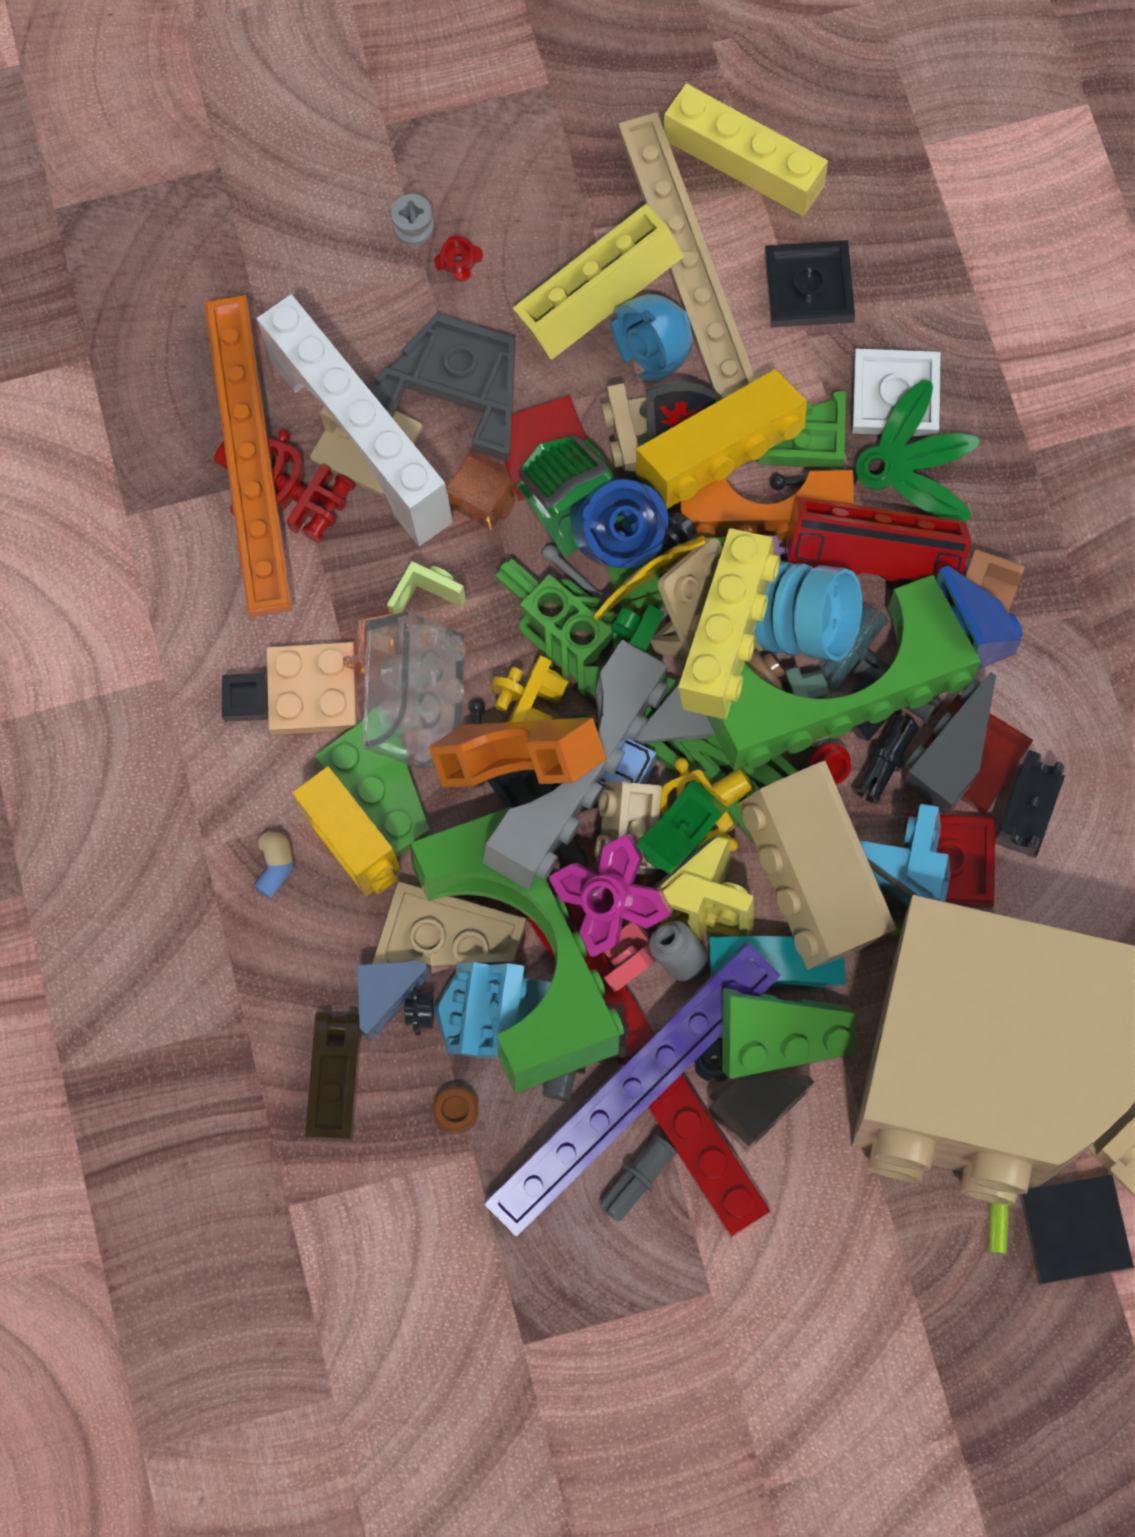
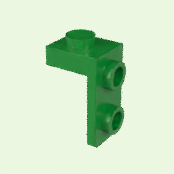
(681, 828)

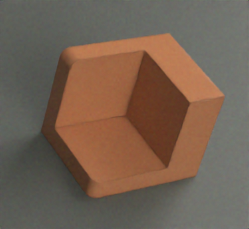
(995, 576)

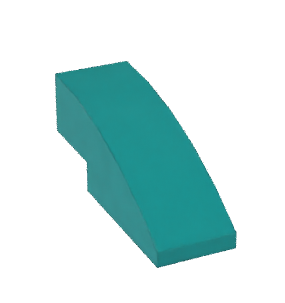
(783, 957)

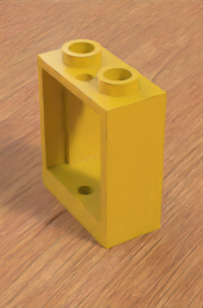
(348, 832)

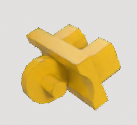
(540, 682)

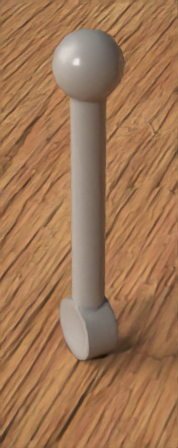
(551, 553)

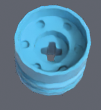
(811, 612)

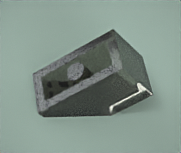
(756, 1104)

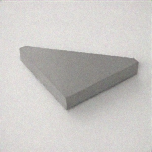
(674, 723)

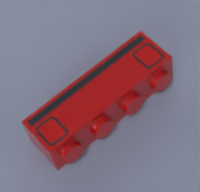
(875, 540)

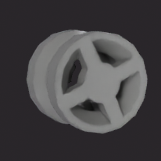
(416, 229)

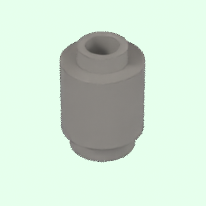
(679, 951)

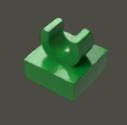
(636, 628)

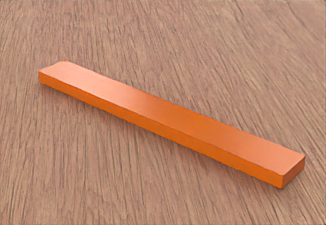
(248, 457)

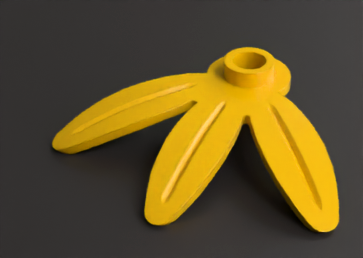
(652, 569)

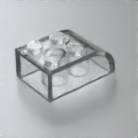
(411, 686)

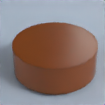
(455, 1110)

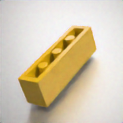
(721, 438)

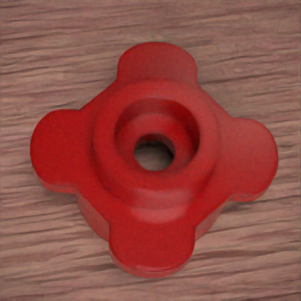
(455, 247)

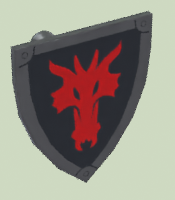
(673, 404)

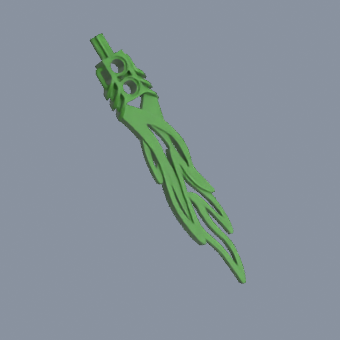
(578, 660)

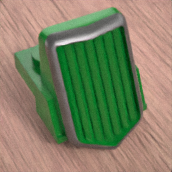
(557, 478)

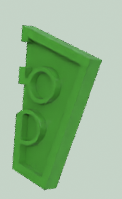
(379, 787)
(780, 1034)

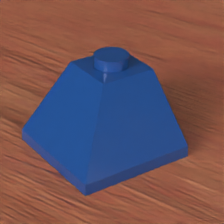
(982, 616)

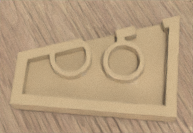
(446, 931)

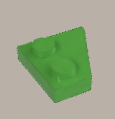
(819, 443)

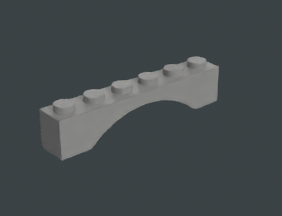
(532, 832)

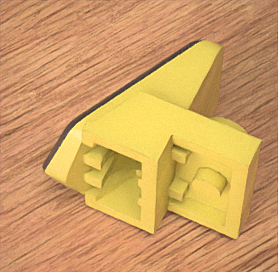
(703, 899)

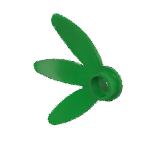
(924, 454)

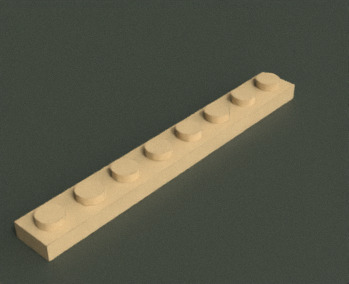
(695, 273)

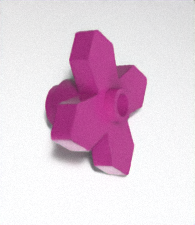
(631, 901)

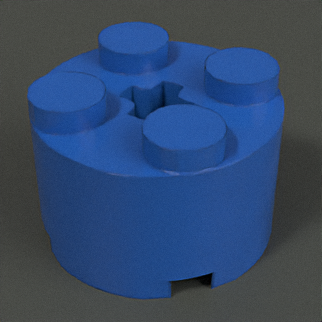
(640, 533)

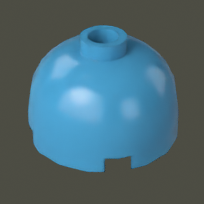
(653, 334)

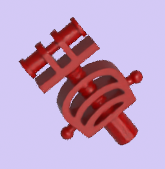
(293, 490)

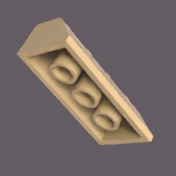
(816, 866)

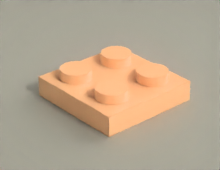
(311, 689)

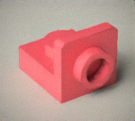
(629, 956)

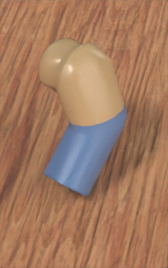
(278, 860)

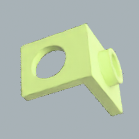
(432, 580)

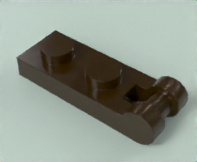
(333, 1079)

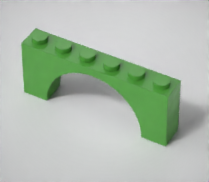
(929, 661)
(572, 1020)

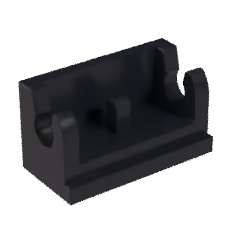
(1030, 805)

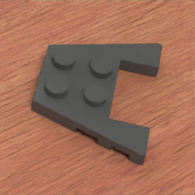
(461, 367)

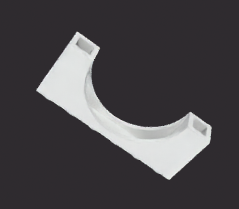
(311, 361)

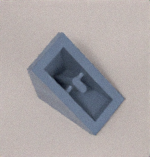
(384, 990)

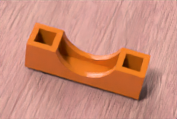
(720, 507)
(553, 748)

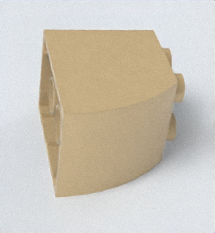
(996, 1050)

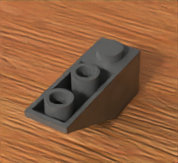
(954, 758)

